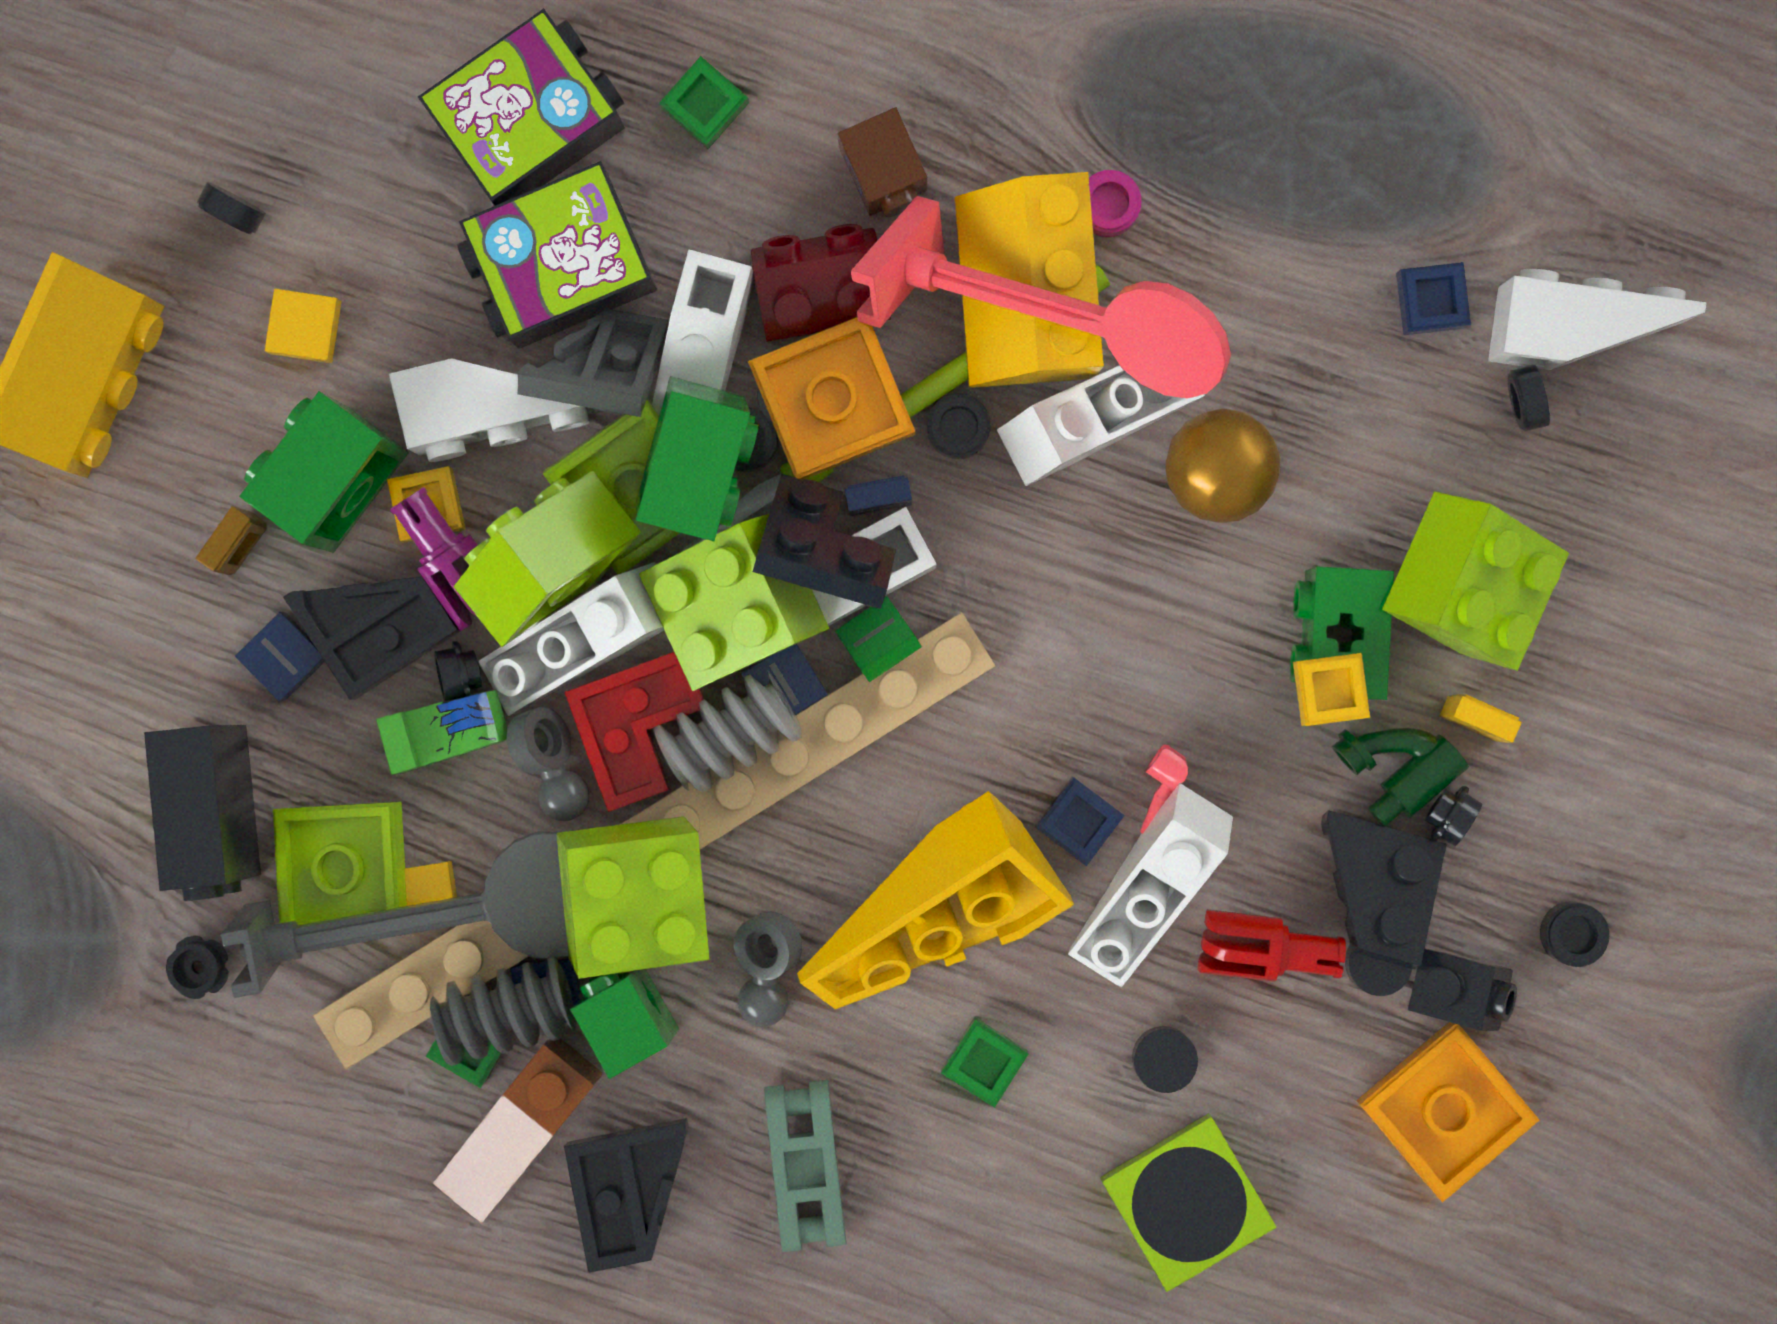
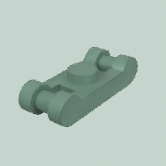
(805, 1166)

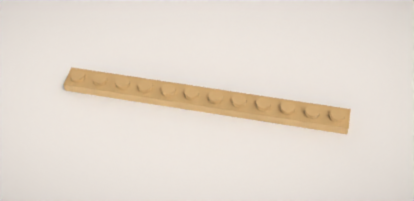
(829, 733)

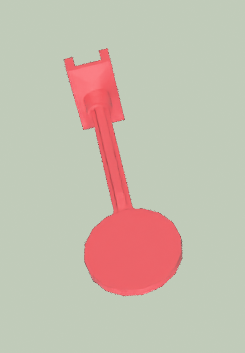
(1150, 327)

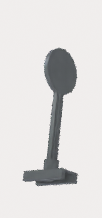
(518, 900)

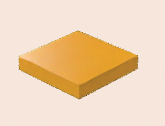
(831, 398)
(1447, 1110)

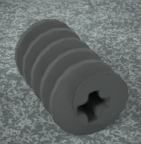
(502, 1013)

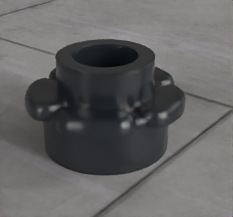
(457, 672)
(1453, 815)
(181, 972)

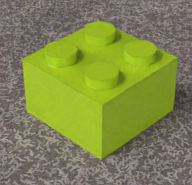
(544, 556)
(1476, 580)
(723, 612)
(633, 896)

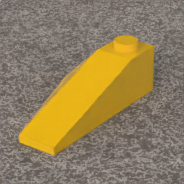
(957, 888)

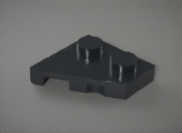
(372, 628)
(1386, 886)
(624, 1190)

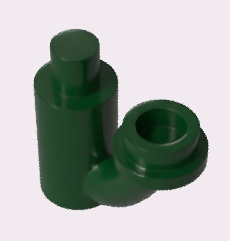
(1428, 772)

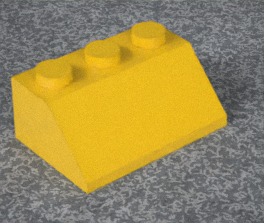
(1042, 237)
(73, 365)

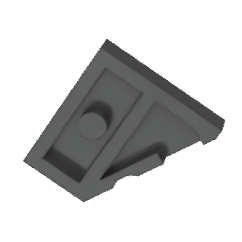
(602, 365)

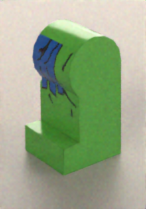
(442, 731)

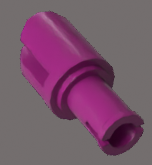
(441, 550)

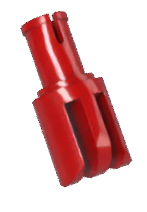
(1265, 948)

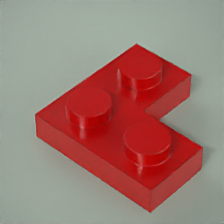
(616, 723)

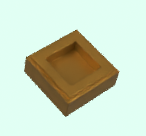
(232, 541)

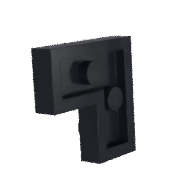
(807, 551)

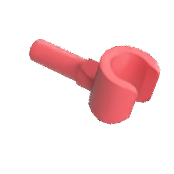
(1169, 769)

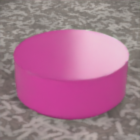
(1113, 202)

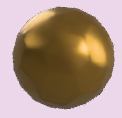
(1222, 465)

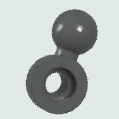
(542, 746)
(763, 997)

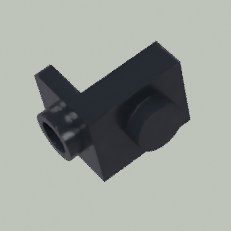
(1463, 991)

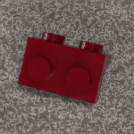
(809, 281)

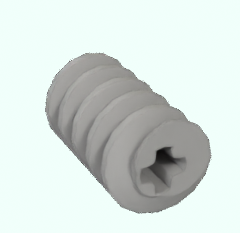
(728, 733)

